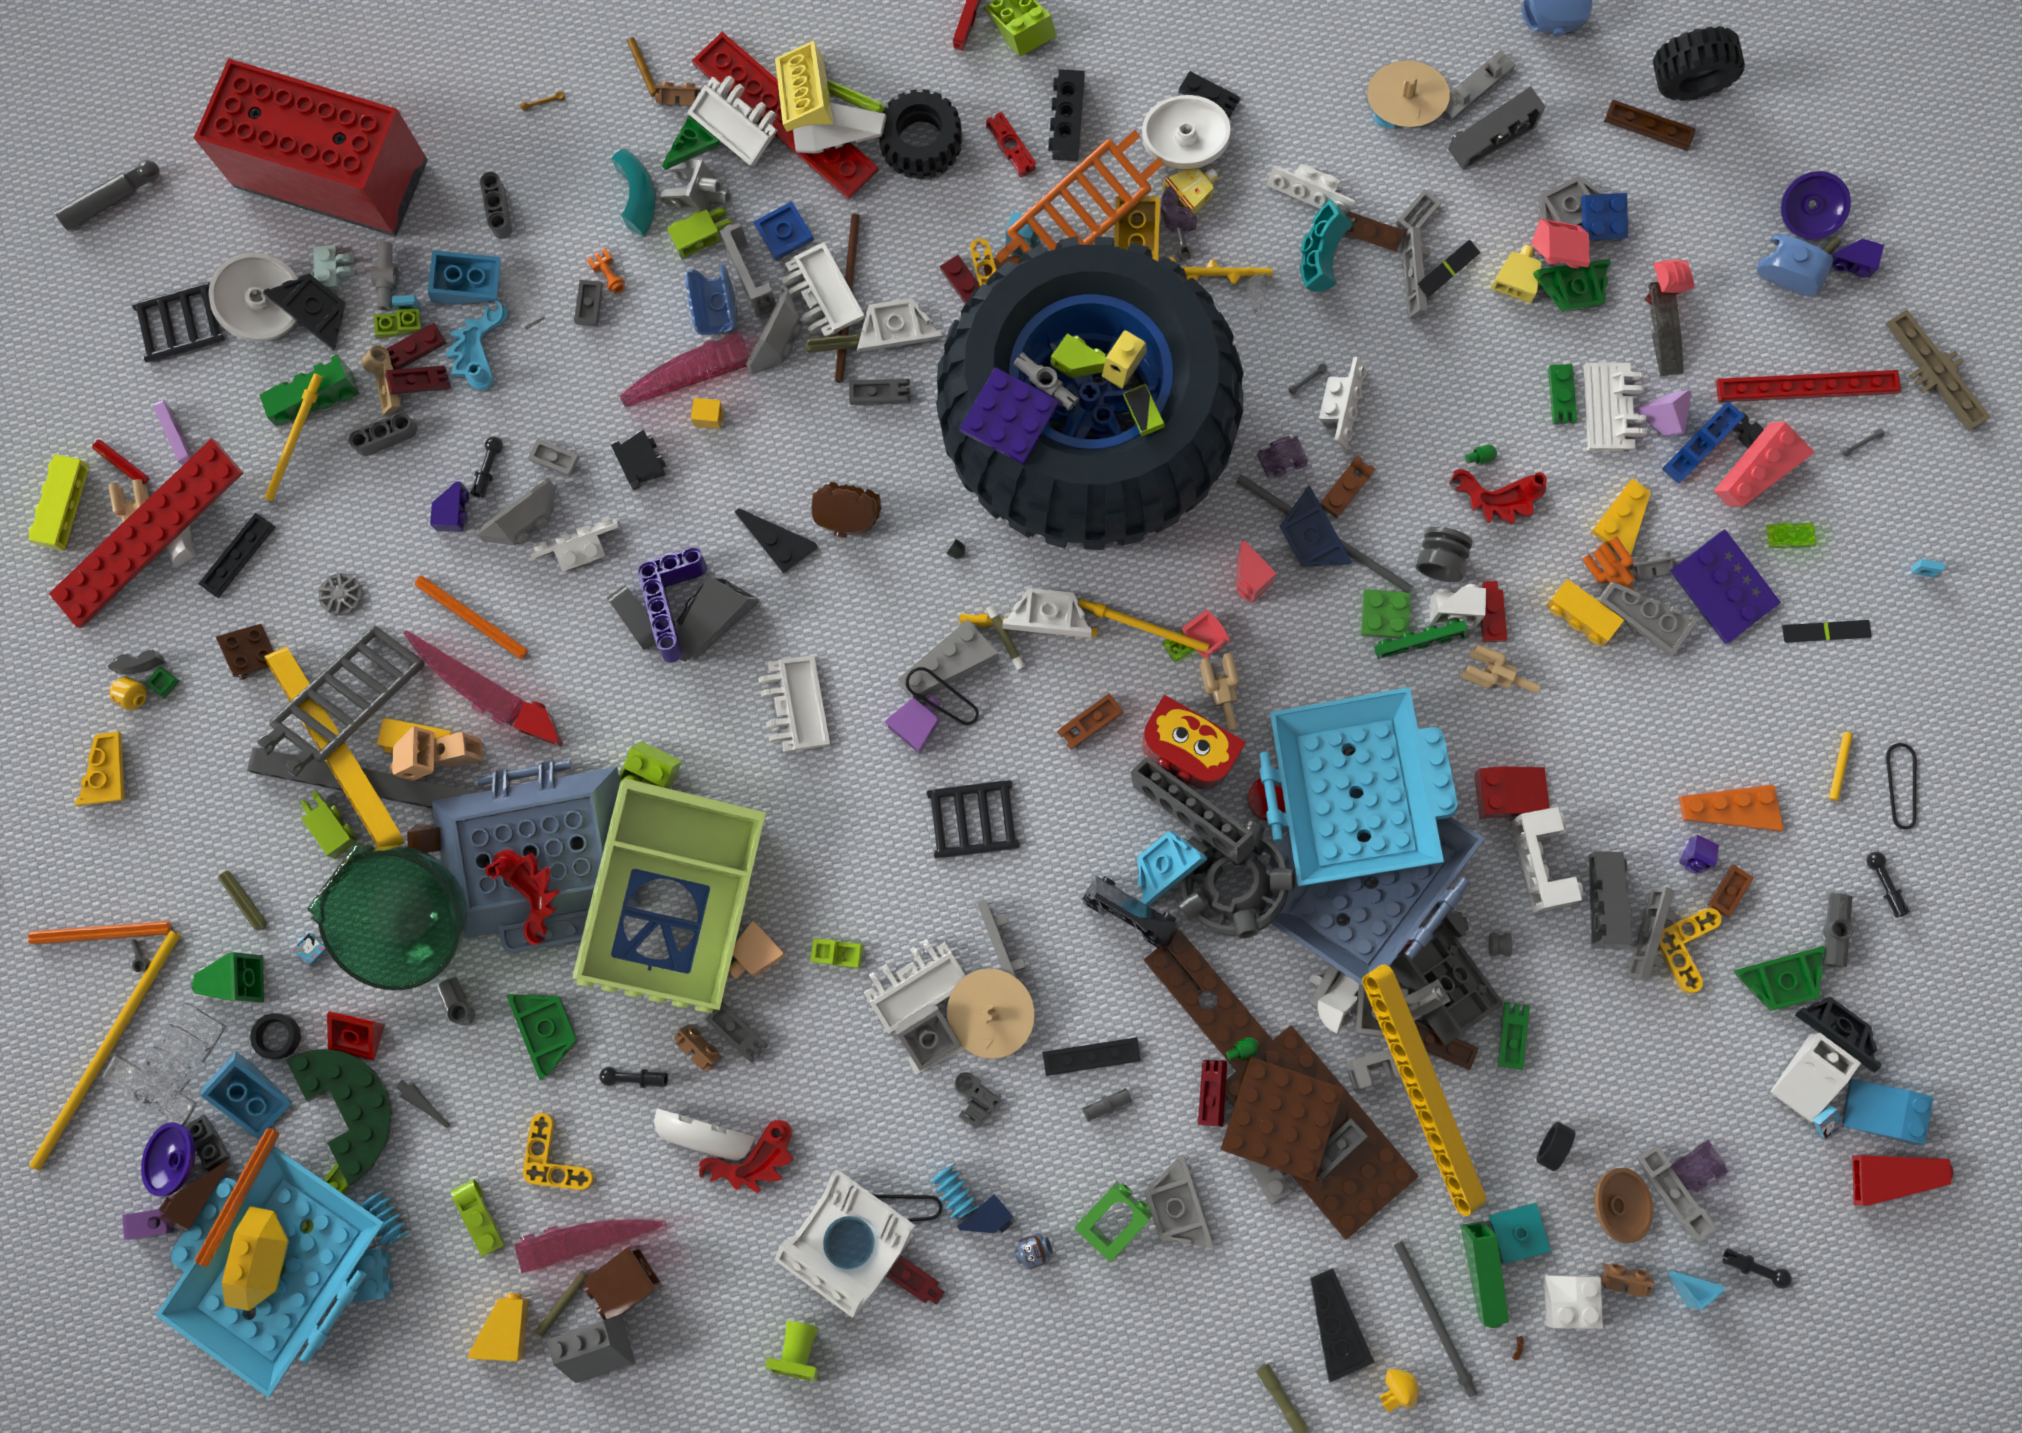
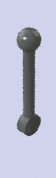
(1321, 369)
(1877, 434)

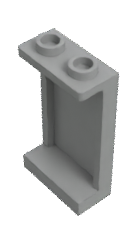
(761, 297)

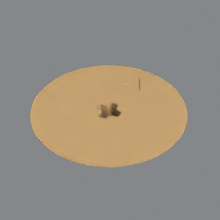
(1413, 80)
(978, 1025)

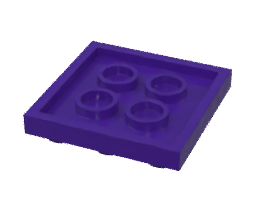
(1009, 416)

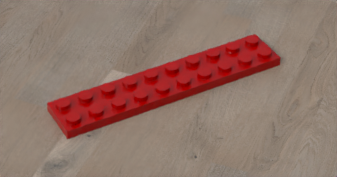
(841, 167)
(146, 533)

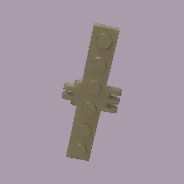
(1937, 370)

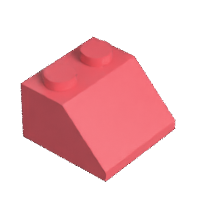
(1252, 573)

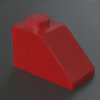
(538, 723)

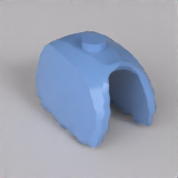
(1556, 15)
(1796, 265)
(711, 302)

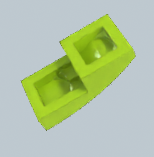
(836, 953)

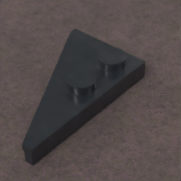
(780, 544)

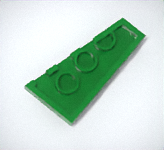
(1422, 640)

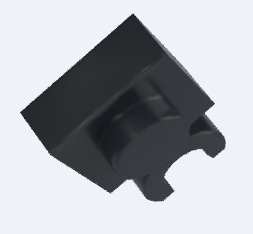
(1748, 432)

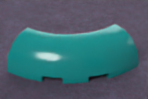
(641, 201)
(1320, 246)

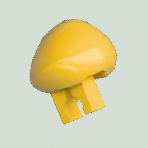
(1402, 1392)

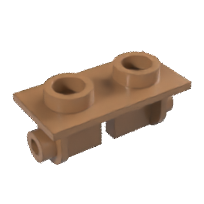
(669, 92)
(690, 1039)
(1637, 1281)

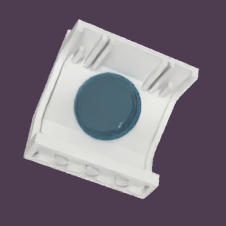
(846, 1244)

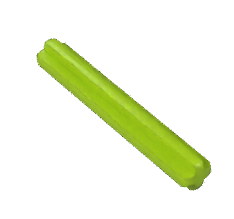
(854, 97)

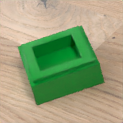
(162, 682)

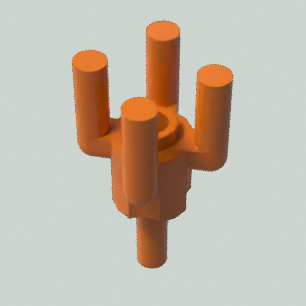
(1614, 570)

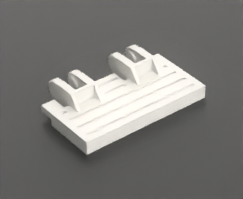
(730, 122)
(823, 287)
(1610, 411)
(798, 700)
(917, 987)

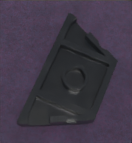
(311, 306)
(1843, 1029)

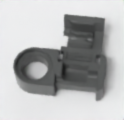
(981, 1100)

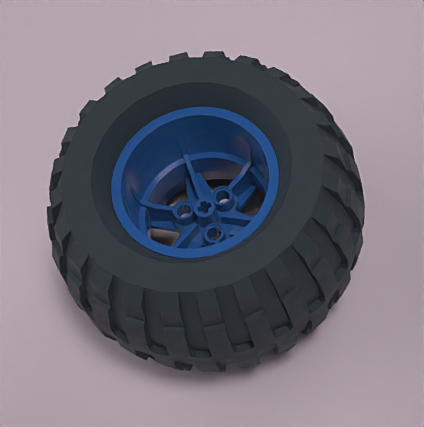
(1122, 480)

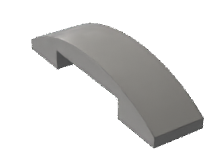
(1674, 1194)

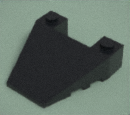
(1155, 928)

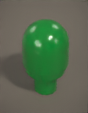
(1482, 455)
(1244, 1049)

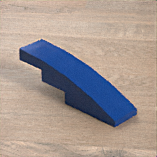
(1703, 442)

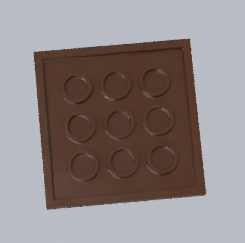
(1282, 1119)

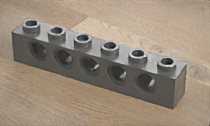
(1192, 810)

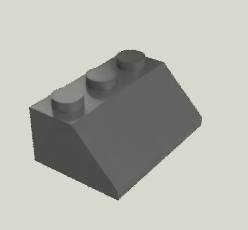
(592, 1350)

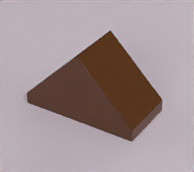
(424, 838)

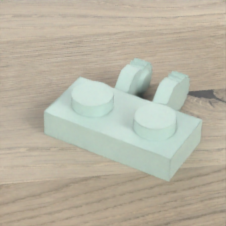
(327, 265)

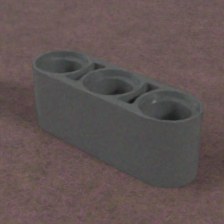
(497, 214)
(372, 431)
(633, 616)

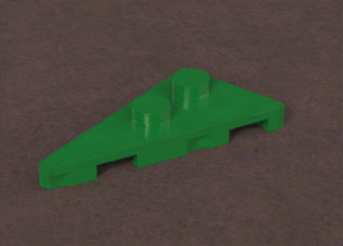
(690, 143)

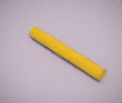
(1841, 766)

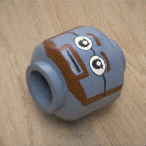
(1034, 1251)

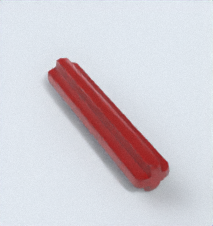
(119, 461)

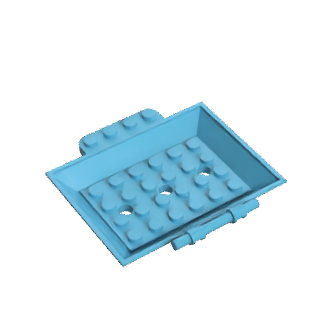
(1394, 764)
(313, 1275)

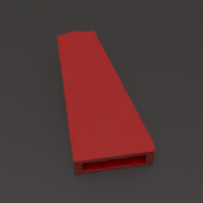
(1889, 1178)

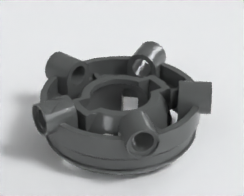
(1256, 898)

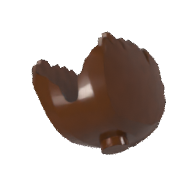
(845, 509)

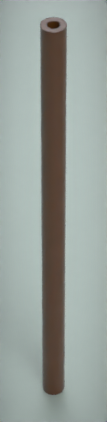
(849, 278)

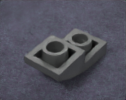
(130, 665)
(1456, 923)
(208, 1143)

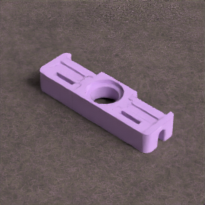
(172, 432)

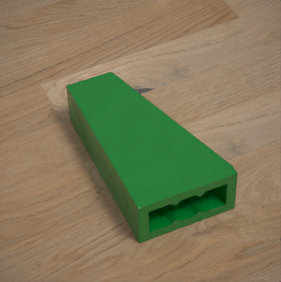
(1485, 1273)

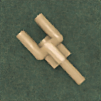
(126, 508)
(1496, 671)
(1222, 686)

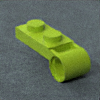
(477, 1217)

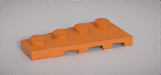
(1738, 807)

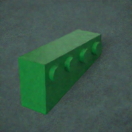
(285, 399)

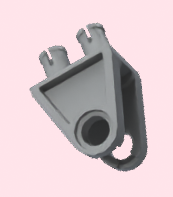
(700, 192)

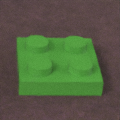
(1385, 614)

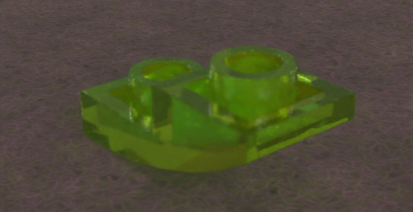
(1791, 535)

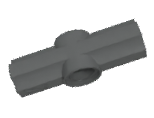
(1838, 914)

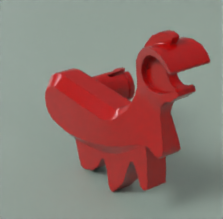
(1506, 501)
(533, 885)
(760, 1164)

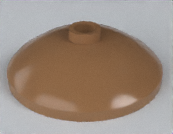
(1624, 1205)

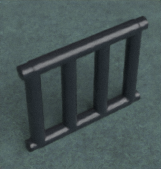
(173, 348)
(965, 848)

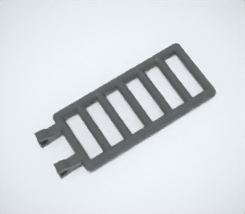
(308, 752)

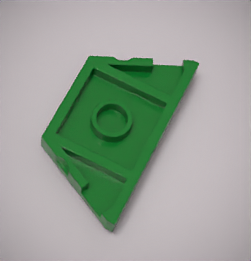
(1575, 287)
(1785, 979)
(543, 1029)

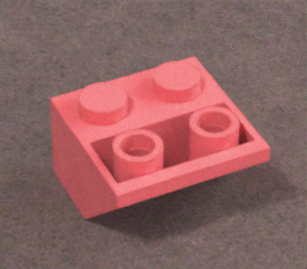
(1562, 243)

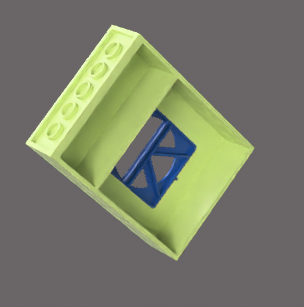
(681, 839)

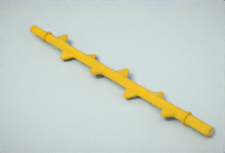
(1233, 274)

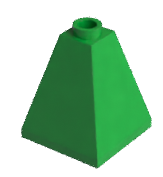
(232, 978)

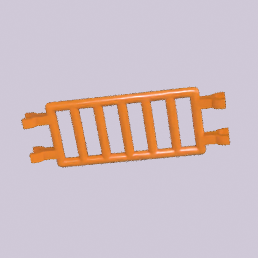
(1077, 174)

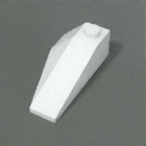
(847, 126)

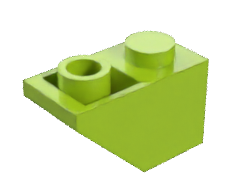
(1076, 358)

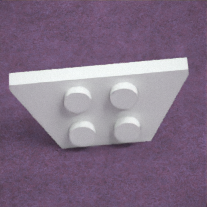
(895, 325)
(1048, 613)

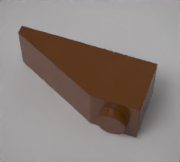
(186, 1204)

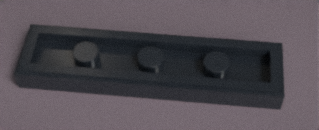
(236, 555)
(1091, 1056)

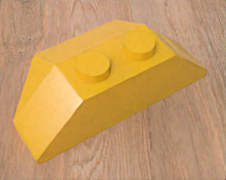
(254, 1259)

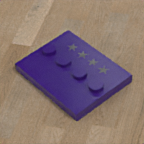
(1725, 586)

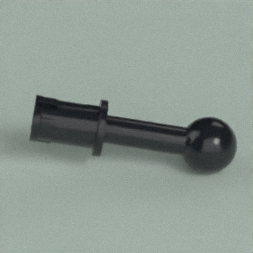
(493, 446)
(1877, 862)
(609, 1076)
(1780, 1277)

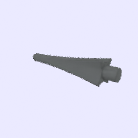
(415, 1097)

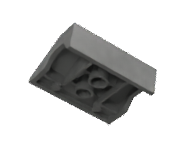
(1462, 980)

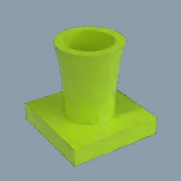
(796, 1352)

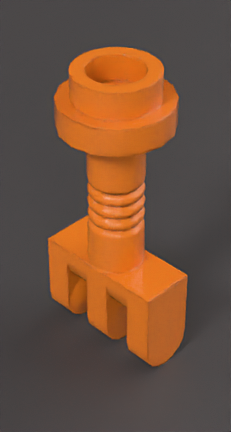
(615, 284)

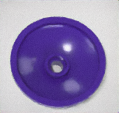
(1831, 206)
(167, 1159)

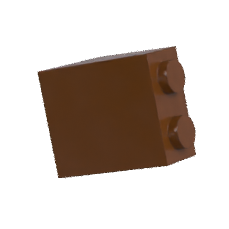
(622, 1283)

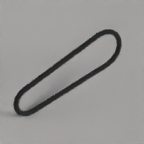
(936, 706)
(1891, 784)
(916, 1197)

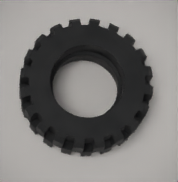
(1698, 63)
(921, 108)

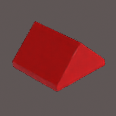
(353, 1035)

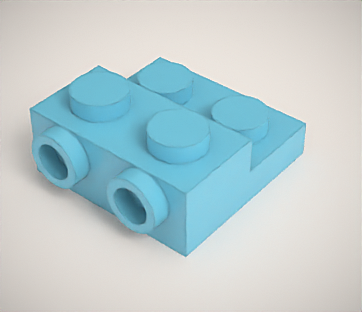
(376, 1282)

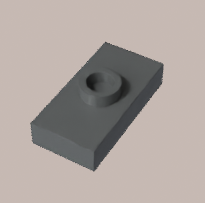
(588, 303)

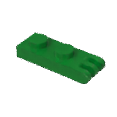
(1562, 393)
(1513, 1036)

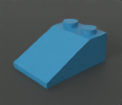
(463, 278)
(245, 1095)
(1887, 1112)

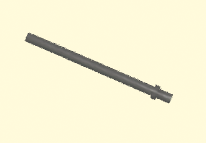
(1464, 1377)

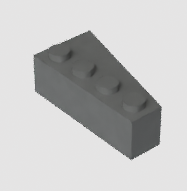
(1497, 128)
(1609, 901)

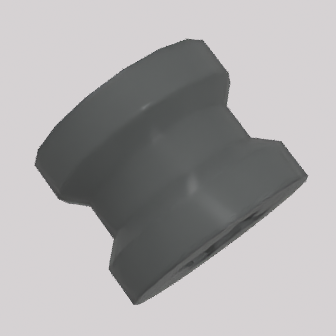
(1500, 944)

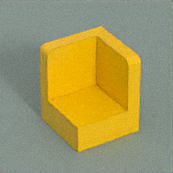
(707, 413)

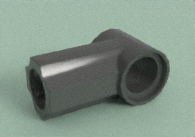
(455, 1000)

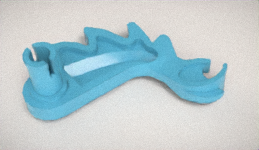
(469, 351)

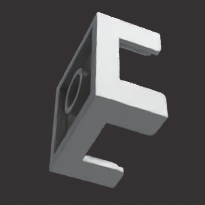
(1358, 1069)

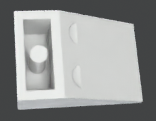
(1814, 1076)

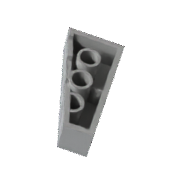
(950, 660)

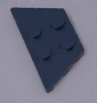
(1312, 534)

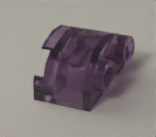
(1175, 216)
(1282, 455)
(1699, 1167)

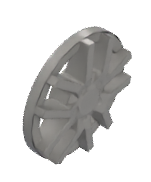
(340, 594)

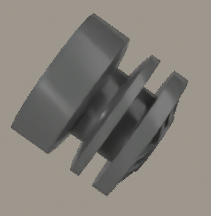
(1444, 554)

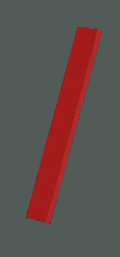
(1808, 386)

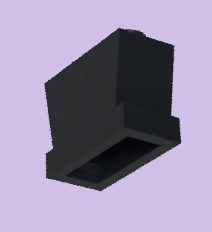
(639, 459)

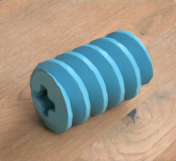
(954, 1192)
(390, 1230)

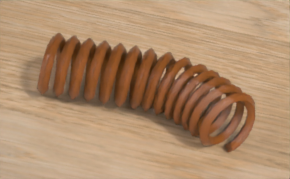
(1517, 1353)

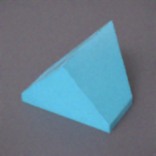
(1694, 1291)

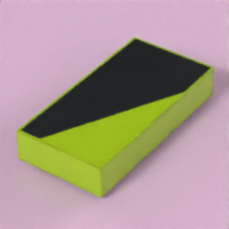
(1143, 410)

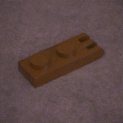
(1375, 232)

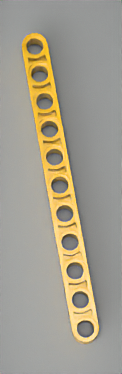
(341, 761)
(1424, 1089)

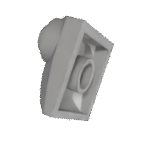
(1366, 1020)
(926, 1036)

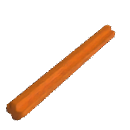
(471, 617)
(99, 932)
(237, 1197)

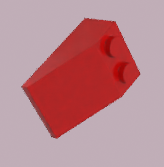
(1510, 791)

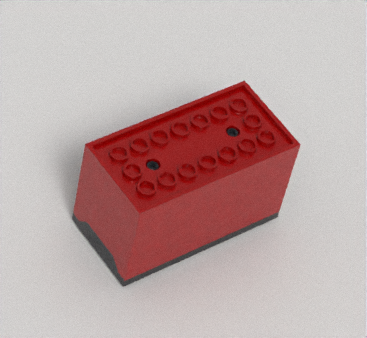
(311, 147)

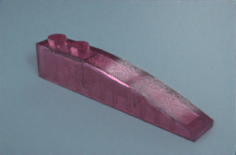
(689, 368)
(470, 684)
(576, 1240)

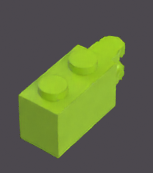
(698, 231)
(327, 826)

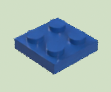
(1605, 216)
(783, 230)

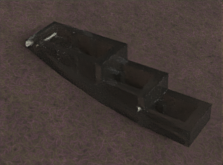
(1667, 331)

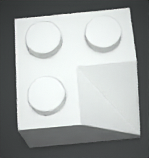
(1465, 605)
(1573, 1301)

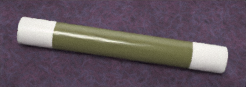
(1005, 637)

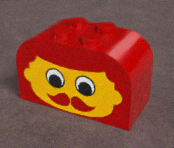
(1190, 745)

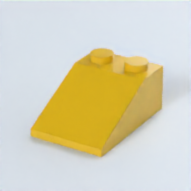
(1139, 225)

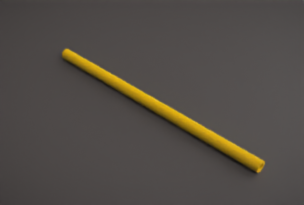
(104, 1051)

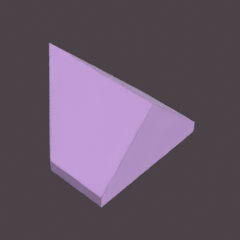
(1668, 413)

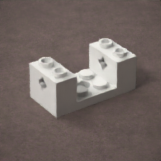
(1543, 894)

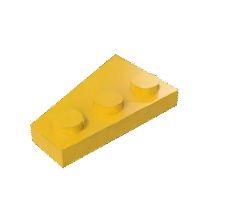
(1624, 516)
(104, 773)

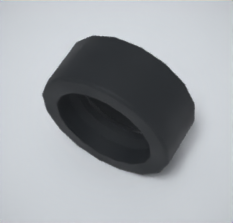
(257, 1033)
(1555, 1146)

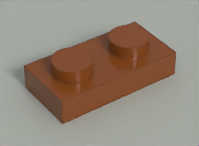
(1730, 890)

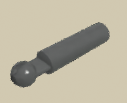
(106, 194)

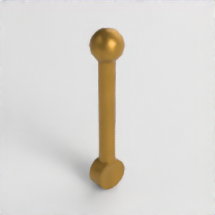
(558, 96)

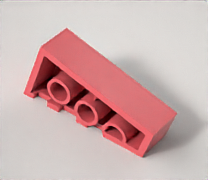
(1764, 463)

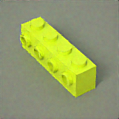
(58, 502)

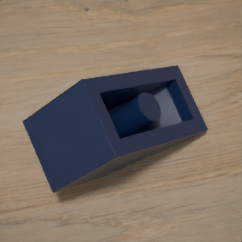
(988, 1217)

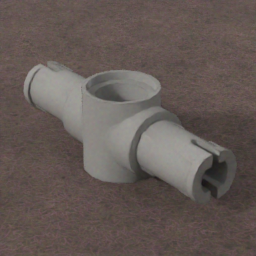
(384, 276)
(1037, 373)

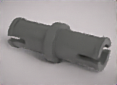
(1107, 1105)

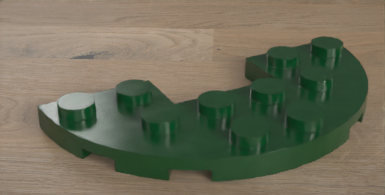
(360, 1100)

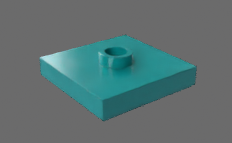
(1519, 1233)

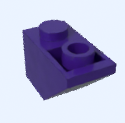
(1859, 258)
(449, 509)
(1699, 855)

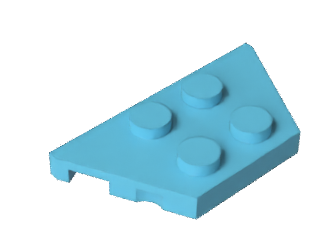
(1166, 865)

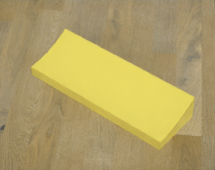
(803, 87)

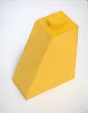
(503, 1331)

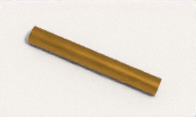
(642, 66)

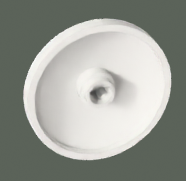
(1186, 132)
(239, 299)

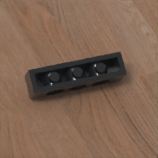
(1067, 83)

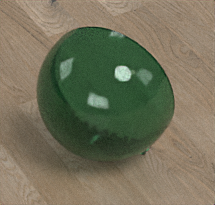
(391, 916)

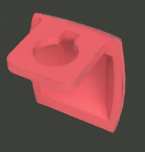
(1674, 276)
(1208, 630)

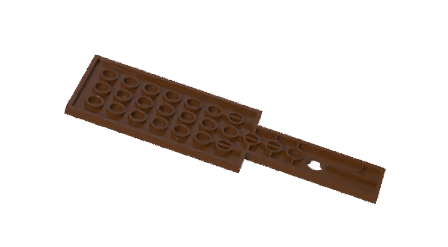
(1372, 1172)

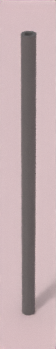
(1351, 551)

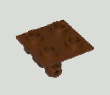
(245, 650)

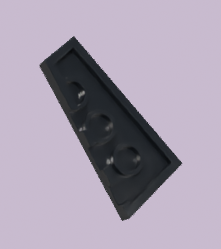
(1339, 1332)

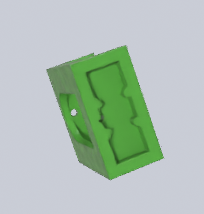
(1096, 1238)

